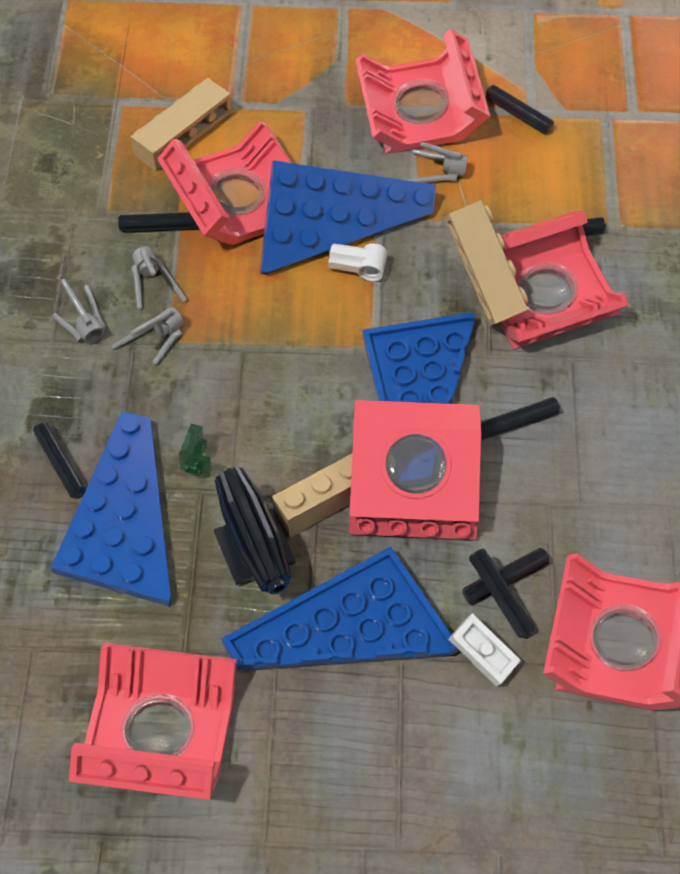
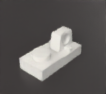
(484, 650)

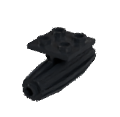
(252, 534)

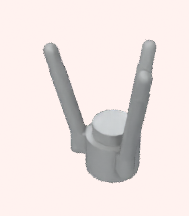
(453, 163)
(147, 265)
(165, 324)
(88, 326)

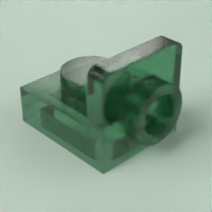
(192, 453)

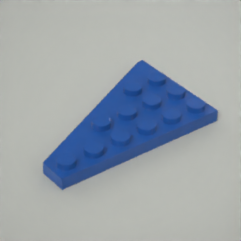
(326, 206)
(418, 358)
(119, 523)
(353, 617)

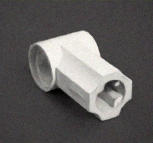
(366, 261)

